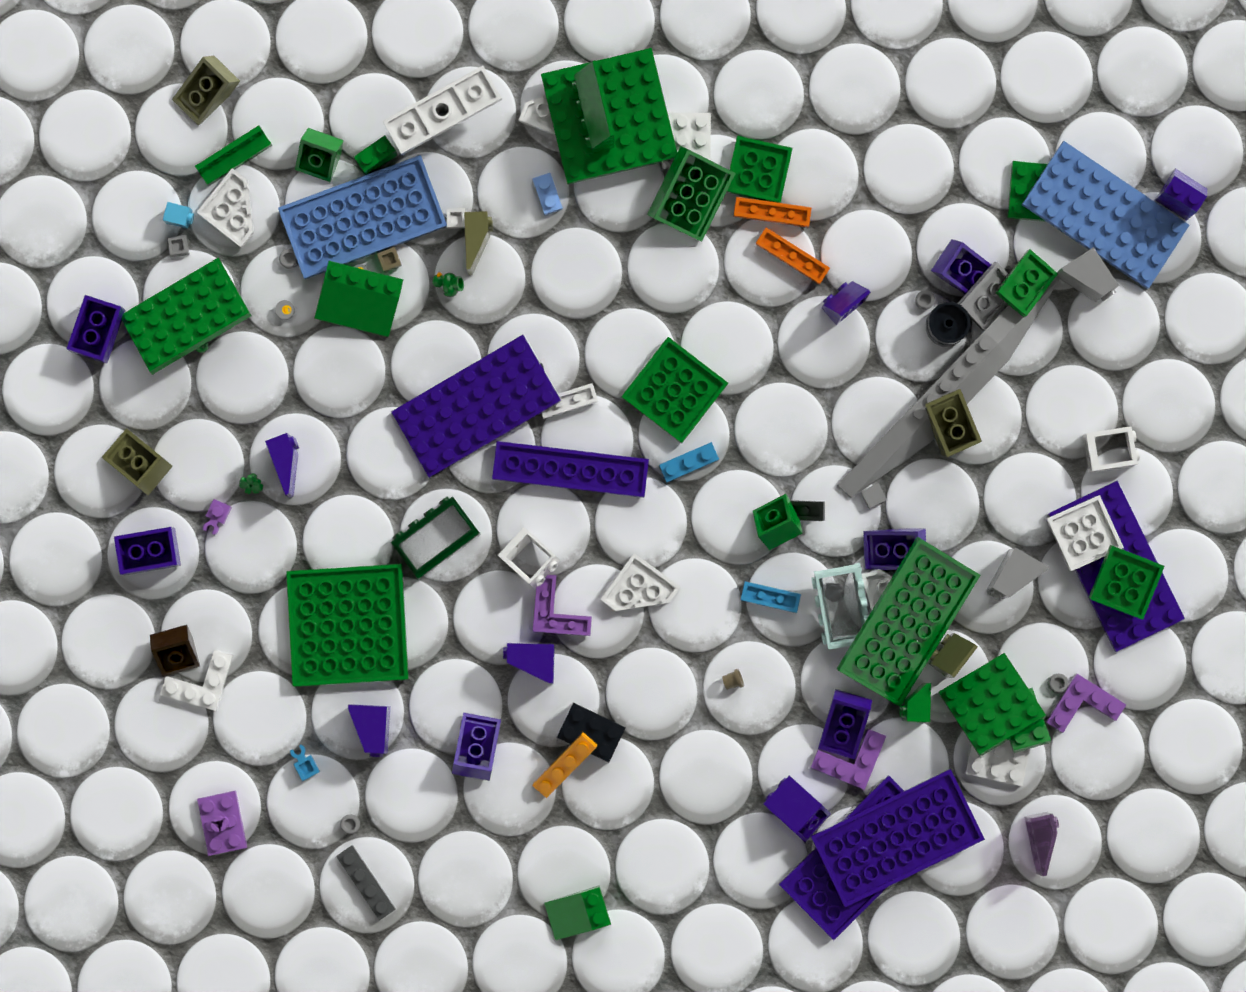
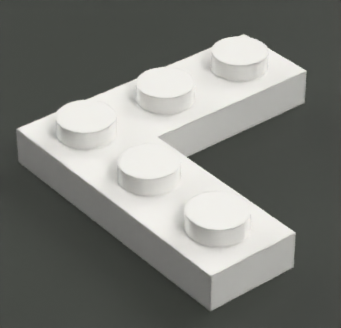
(570, 399)
(212, 689)

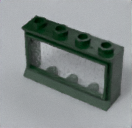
(435, 537)

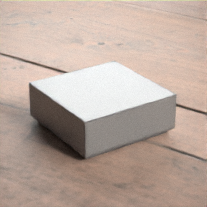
(178, 246)
(873, 495)

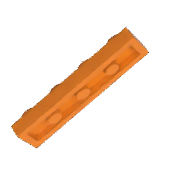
(772, 212)
(792, 256)

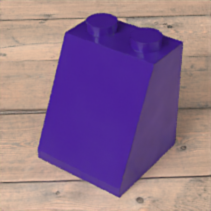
(1182, 195)
(532, 658)
(372, 727)
(796, 808)

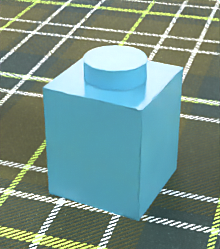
(178, 215)

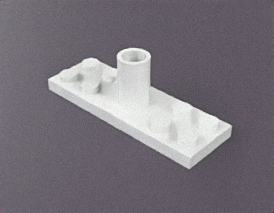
(460, 99)

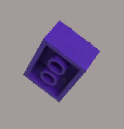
(95, 329)
(147, 551)

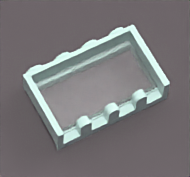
(841, 604)

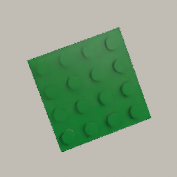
(674, 390)
(992, 704)

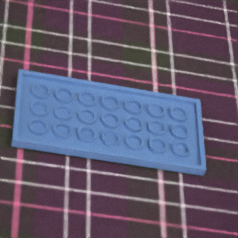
(1105, 214)
(362, 216)

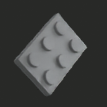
(981, 300)

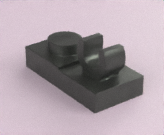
(809, 510)

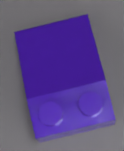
(960, 266)
(845, 301)
(285, 458)
(888, 547)
(845, 724)
(476, 746)

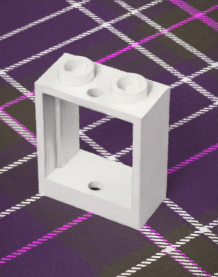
(1091, 451)
(516, 545)

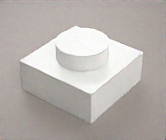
(455, 218)

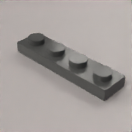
(366, 882)

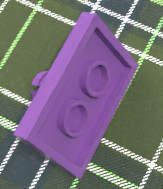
(222, 823)

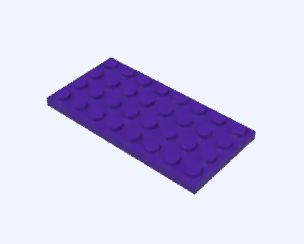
(476, 406)
(1163, 608)
(897, 838)
(813, 888)

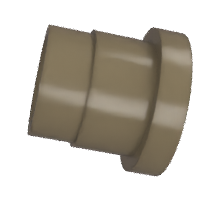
(733, 680)

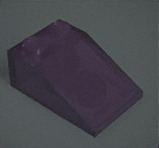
(1042, 838)

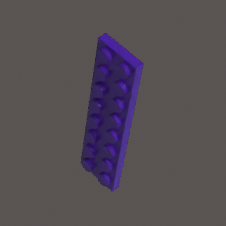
(570, 469)

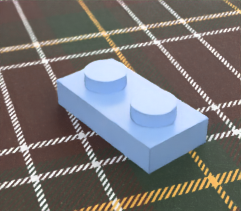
(547, 193)

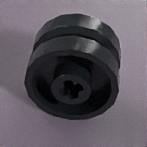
(945, 335)

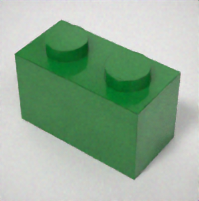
(375, 155)

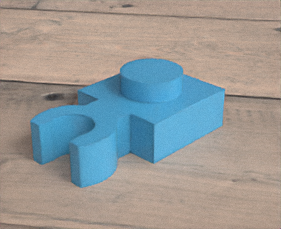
(305, 766)

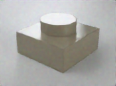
(389, 259)

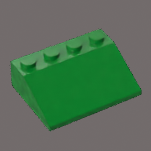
(594, 108)
(691, 193)
(358, 298)

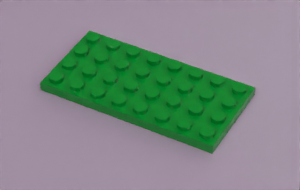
(908, 621)

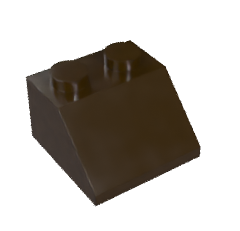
(174, 650)

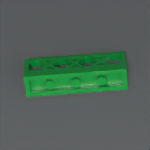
(233, 155)

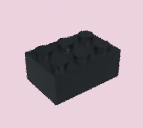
(598, 728)

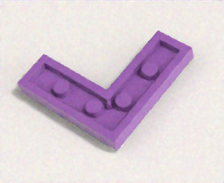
(548, 622)
(1077, 692)
(857, 773)

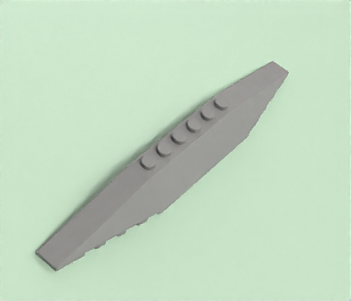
(967, 373)

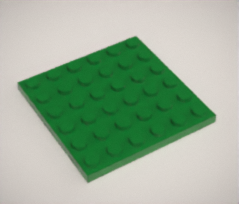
(635, 110)
(347, 625)

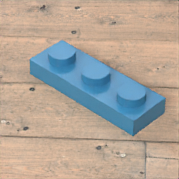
(689, 462)
(770, 597)

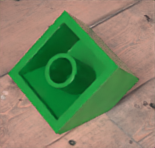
(318, 154)
(777, 522)
(917, 705)

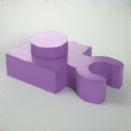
(218, 513)

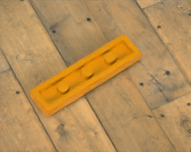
(564, 765)

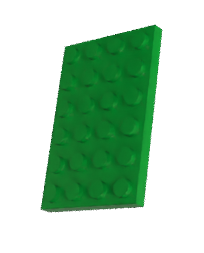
(185, 316)

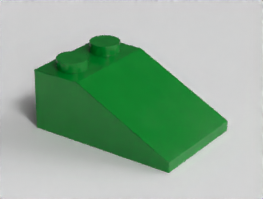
(577, 913)

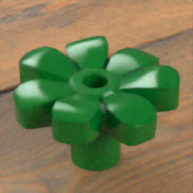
(251, 483)

